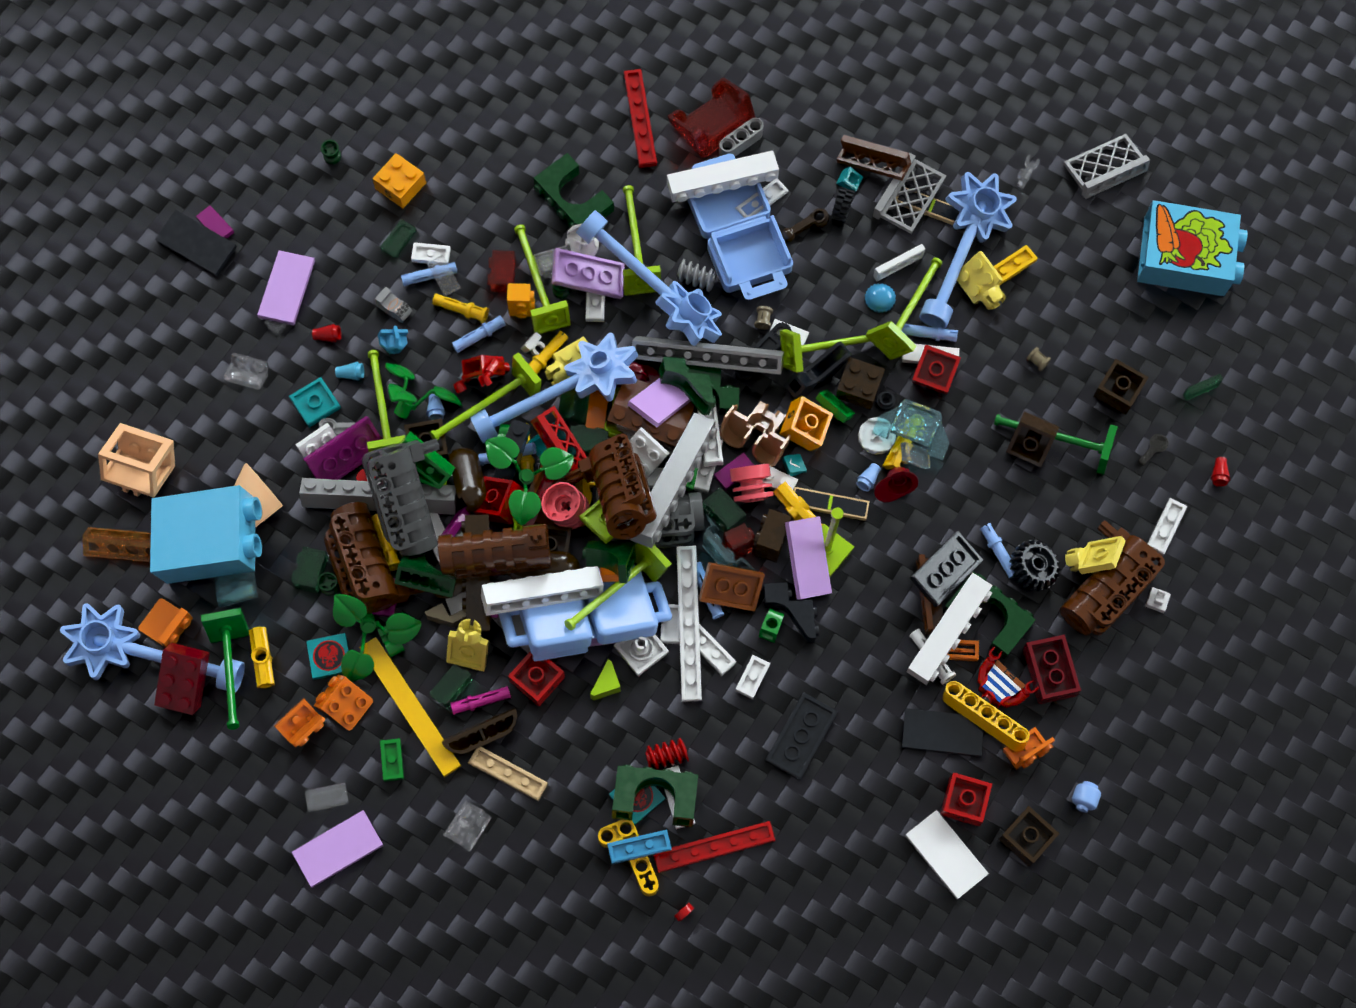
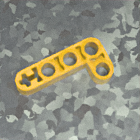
(614, 829)

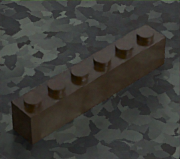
(473, 601)

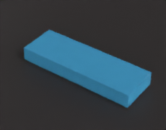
(639, 846)

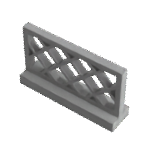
(1116, 175)
(893, 191)

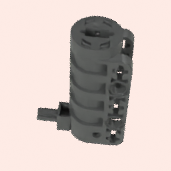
(403, 495)
(684, 521)

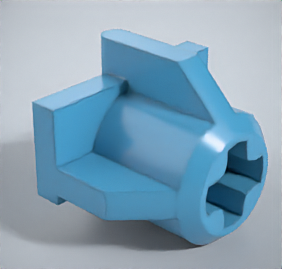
(393, 339)

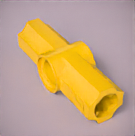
(794, 505)
(259, 646)

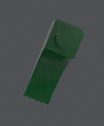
(614, 556)
(419, 574)

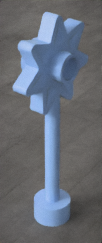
(979, 210)
(686, 311)
(598, 369)
(105, 641)

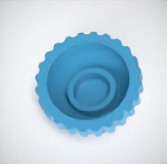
(880, 298)

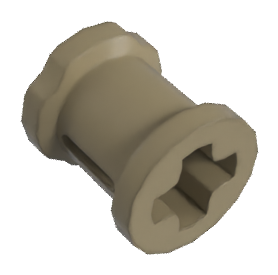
(763, 317)
(1038, 359)

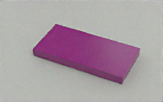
(342, 452)

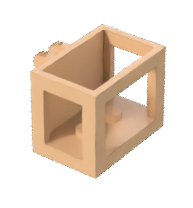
(140, 461)

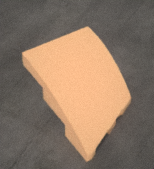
(257, 488)

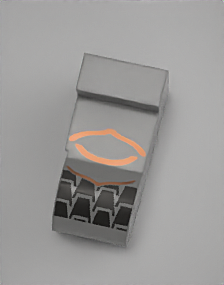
(392, 305)

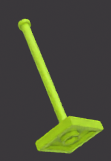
(631, 281)
(550, 315)
(889, 336)
(793, 349)
(524, 376)
(387, 440)
(835, 546)
(647, 559)

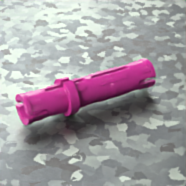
(473, 702)

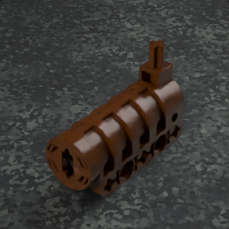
(619, 485)
(495, 552)
(362, 559)
(1096, 595)

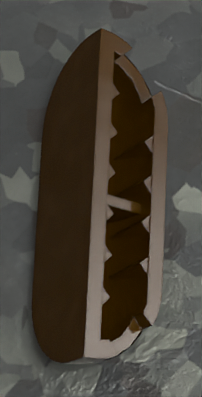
(468, 478)
(560, 562)
(481, 733)

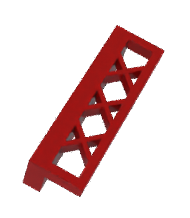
(550, 436)

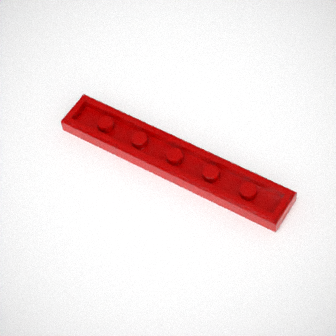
(640, 118)
(715, 846)

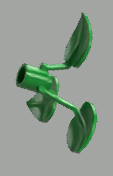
(407, 399)
(526, 504)
(348, 610)

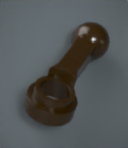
(790, 233)

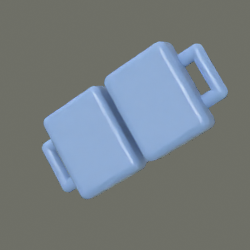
(740, 247)
(618, 619)

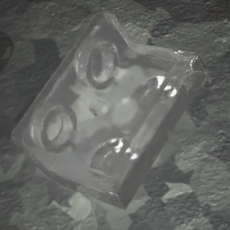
(246, 371)
(467, 825)

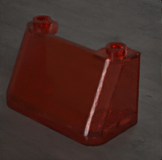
(715, 118)

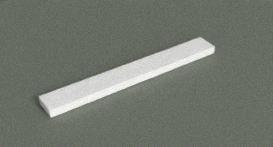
(689, 624)

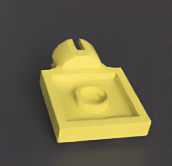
(981, 281)
(563, 357)
(1096, 555)
(467, 646)

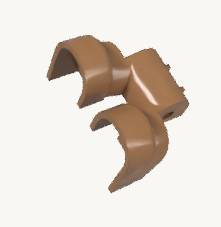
(738, 428)

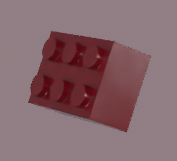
(1051, 669)
(181, 678)

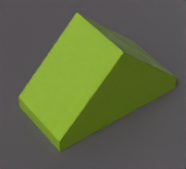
(607, 683)

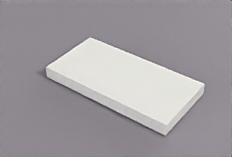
(946, 854)

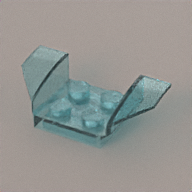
(916, 424)
(717, 551)
(235, 588)

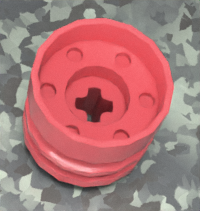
(751, 482)
(558, 499)

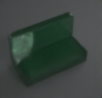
(573, 407)
(451, 685)

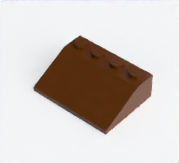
(629, 421)

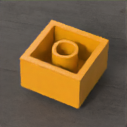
(399, 180)
(806, 423)

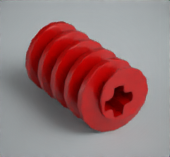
(666, 754)

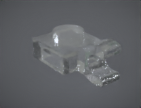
(1026, 173)

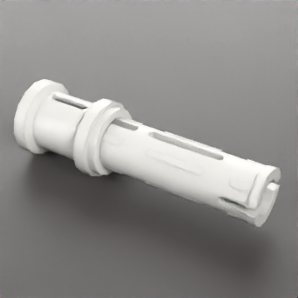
(945, 672)

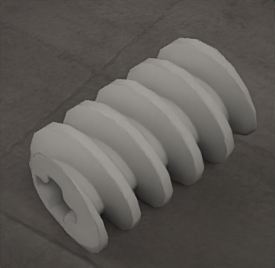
(700, 277)

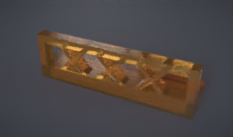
(118, 538)

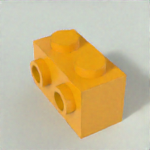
(520, 300)

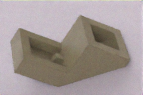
(439, 615)

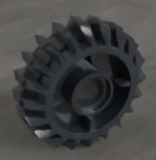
(1046, 568)

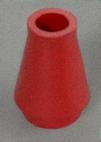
(327, 333)
(1220, 474)

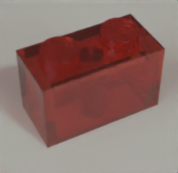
(502, 270)
(739, 540)

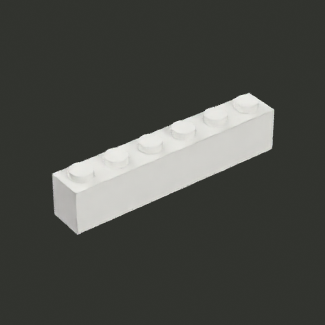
(722, 176)
(541, 590)
(949, 629)

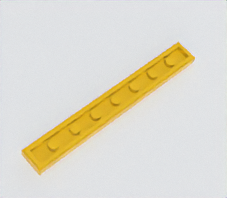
(411, 708)

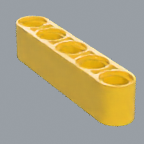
(991, 724)

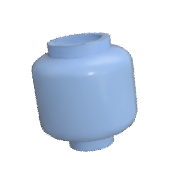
(1086, 796)

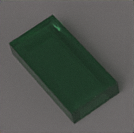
(398, 238)
(1203, 387)

